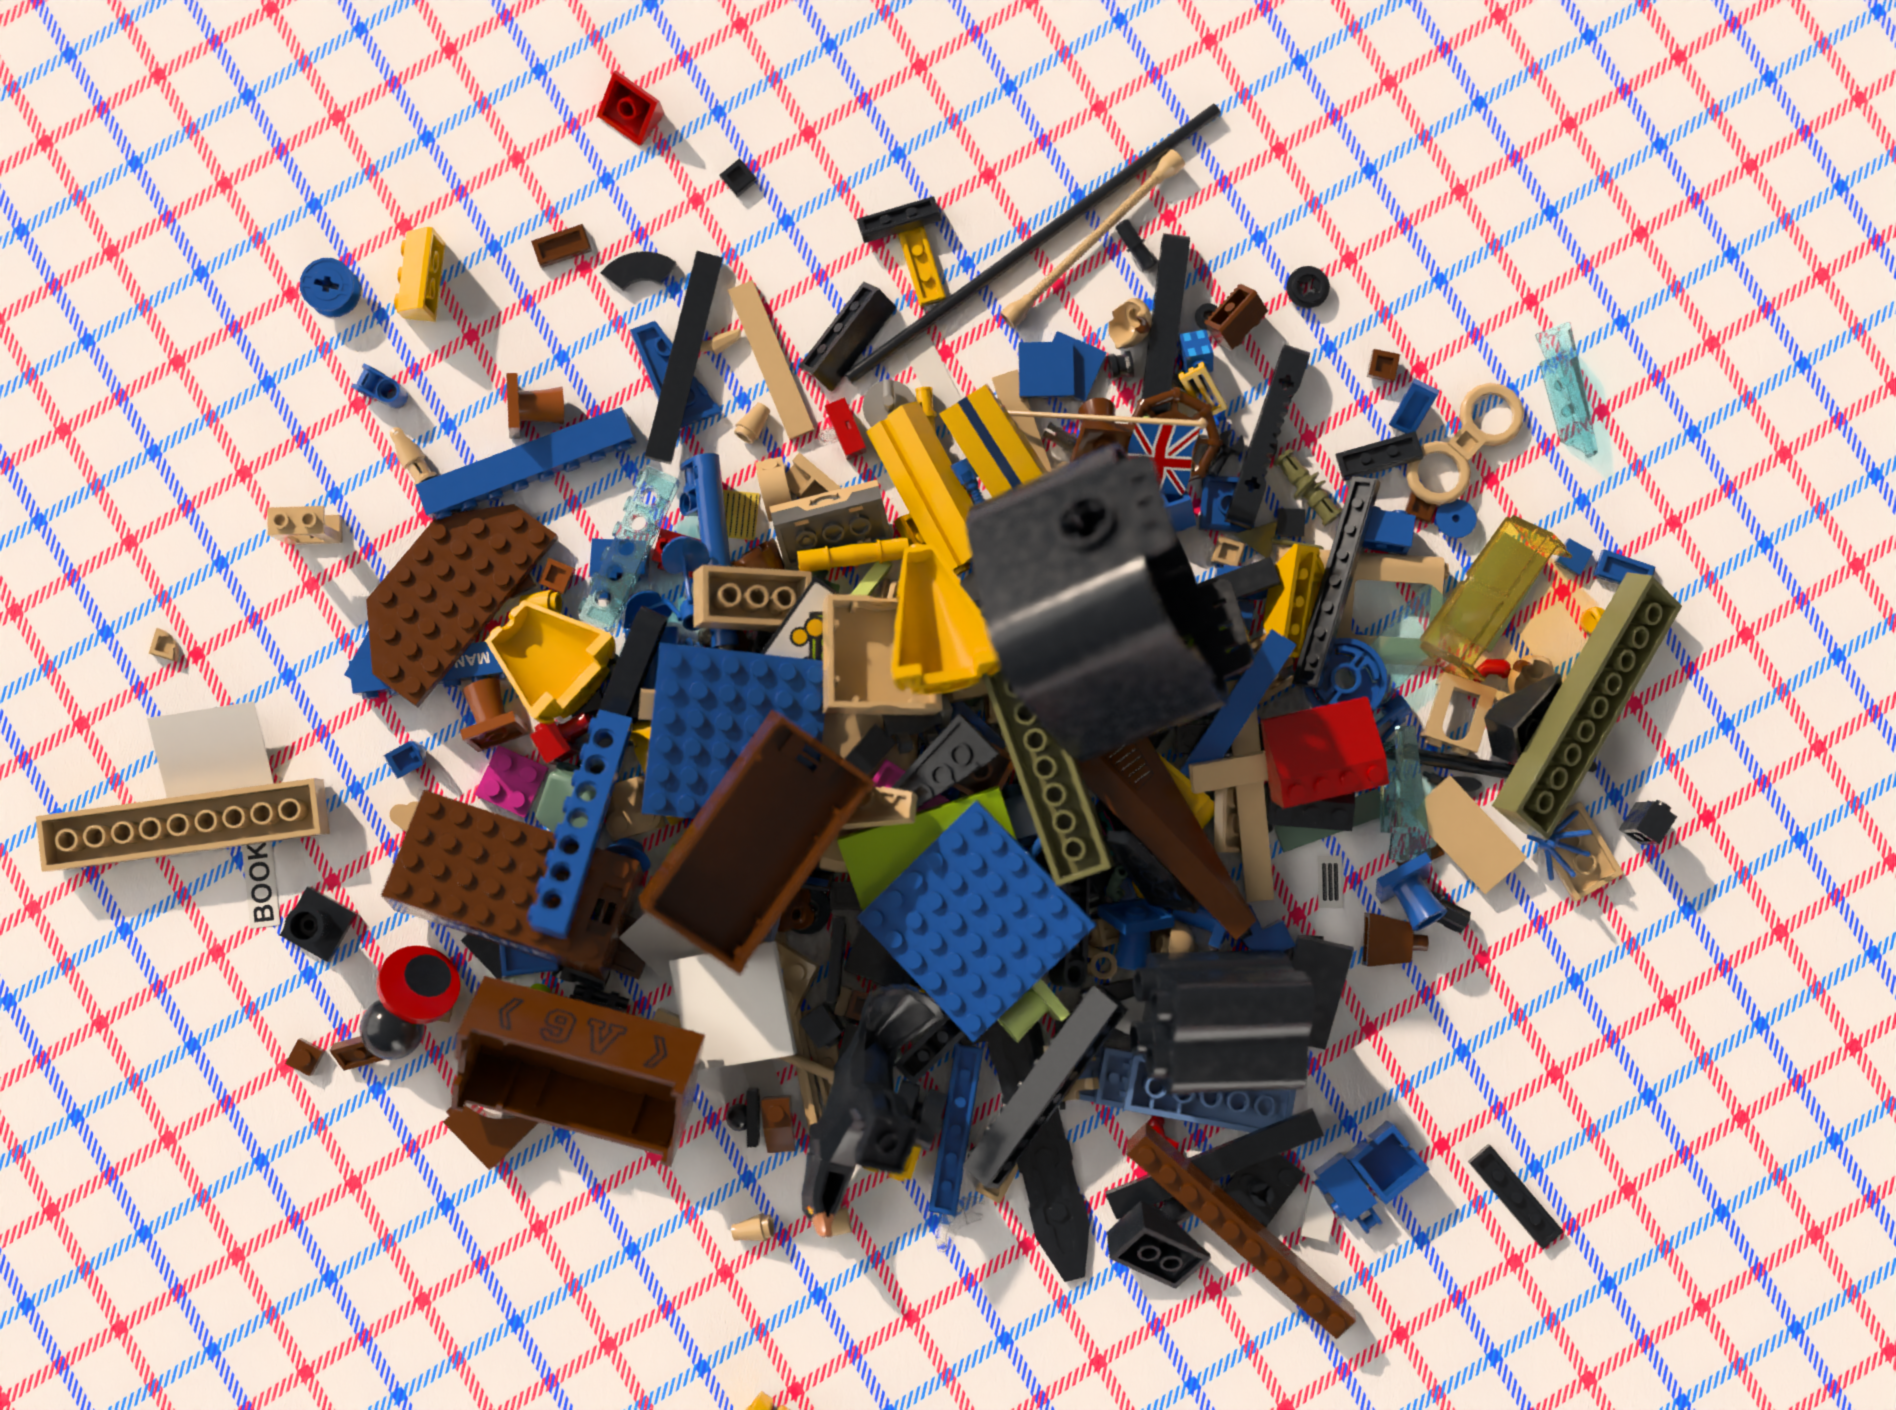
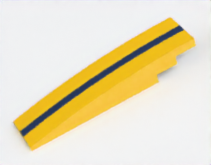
(992, 441)

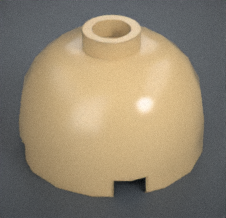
(1174, 939)

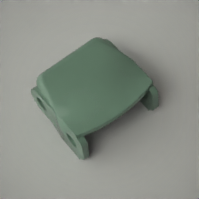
(554, 794)

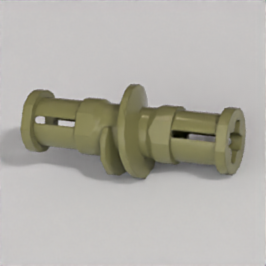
(1307, 487)

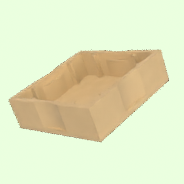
(859, 660)

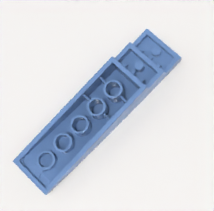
(1127, 1086)

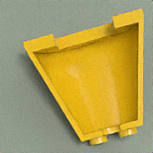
(551, 660)

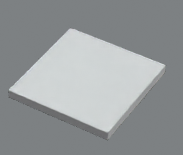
(740, 1015)

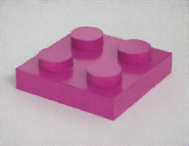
(512, 781)

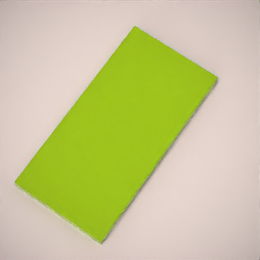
(883, 852)

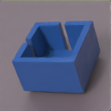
(1386, 1164)

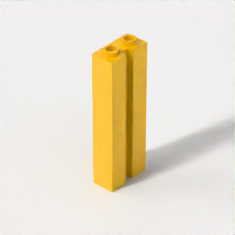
(925, 481)

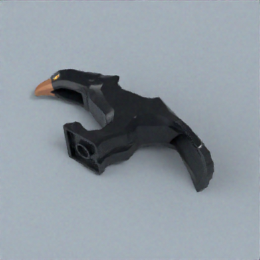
(863, 1115)

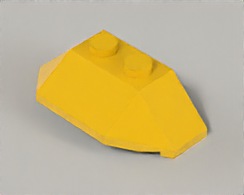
(1293, 601)

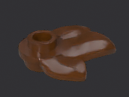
(789, 916)

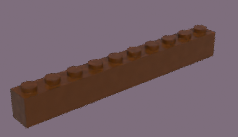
(1241, 1231)

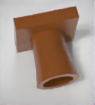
(534, 405)
(492, 723)

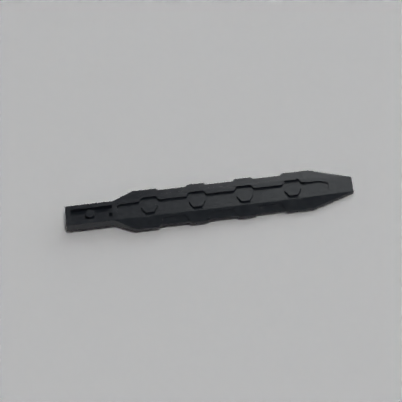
(1046, 1166)

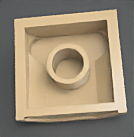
(625, 808)

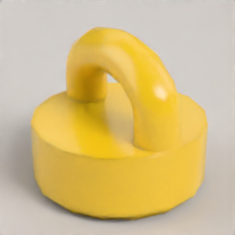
(1590, 618)

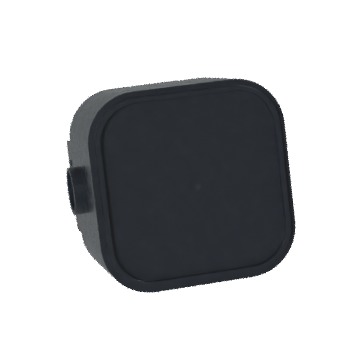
(1089, 601)

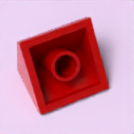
(630, 109)

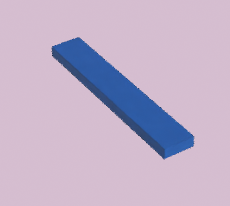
(1242, 700)
(956, 1129)

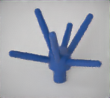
(1550, 845)

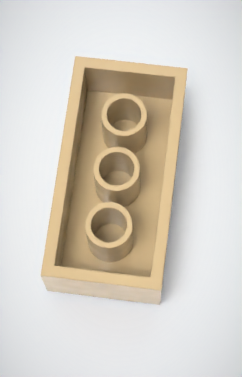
(745, 597)

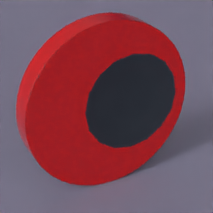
(418, 984)

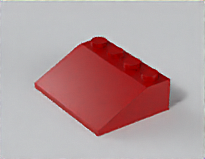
(1323, 752)

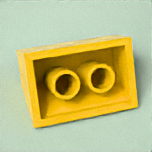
(420, 275)

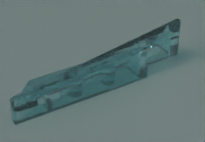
(1566, 388)
(1403, 798)

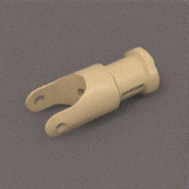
(411, 456)

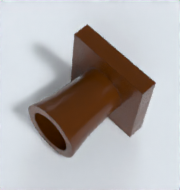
(1099, 434)

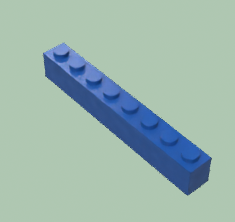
(526, 464)

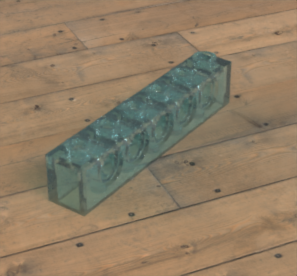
(646, 481)

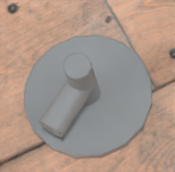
(883, 399)

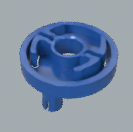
(1363, 656)

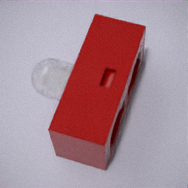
(842, 430)

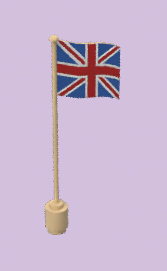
(1164, 440)

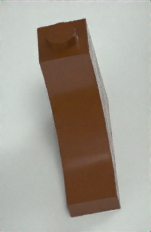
(486, 1133)

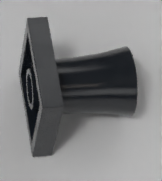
(330, 920)

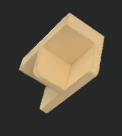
(807, 479)

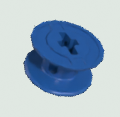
(325, 273)

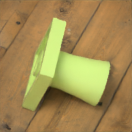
(1030, 1009)

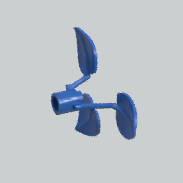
(678, 556)

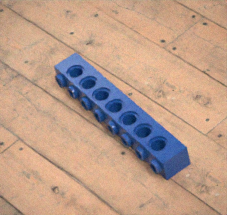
(558, 921)

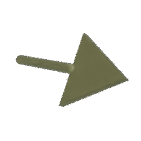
(1262, 539)

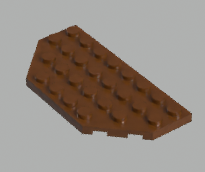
(448, 593)

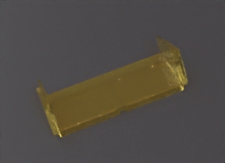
(1488, 595)

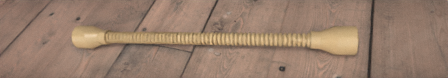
(1168, 166)

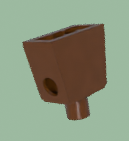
(1389, 941)

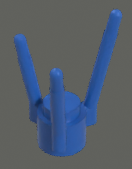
(1395, 710)

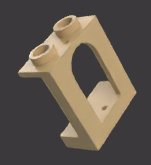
(300, 523)
(1434, 730)

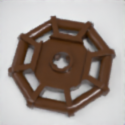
(1203, 410)

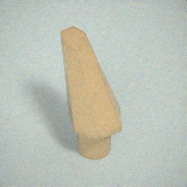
(721, 341)

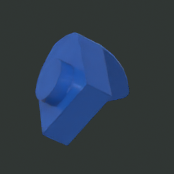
(406, 758)

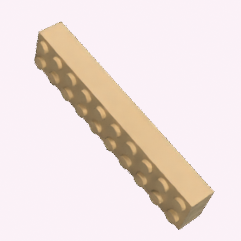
(182, 825)

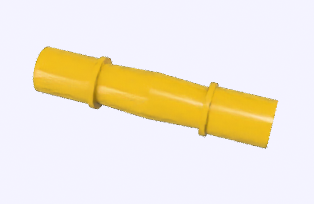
(852, 554)

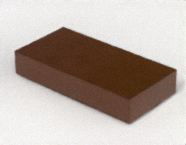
(561, 245)

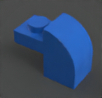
(1270, 937)

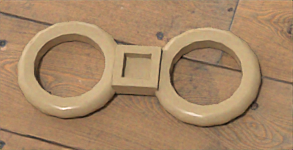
(1466, 443)

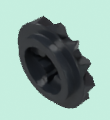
(1302, 276)

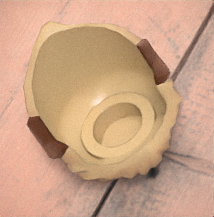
(1130, 323)
(1529, 671)

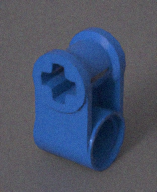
(377, 385)

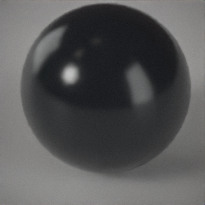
(387, 1034)

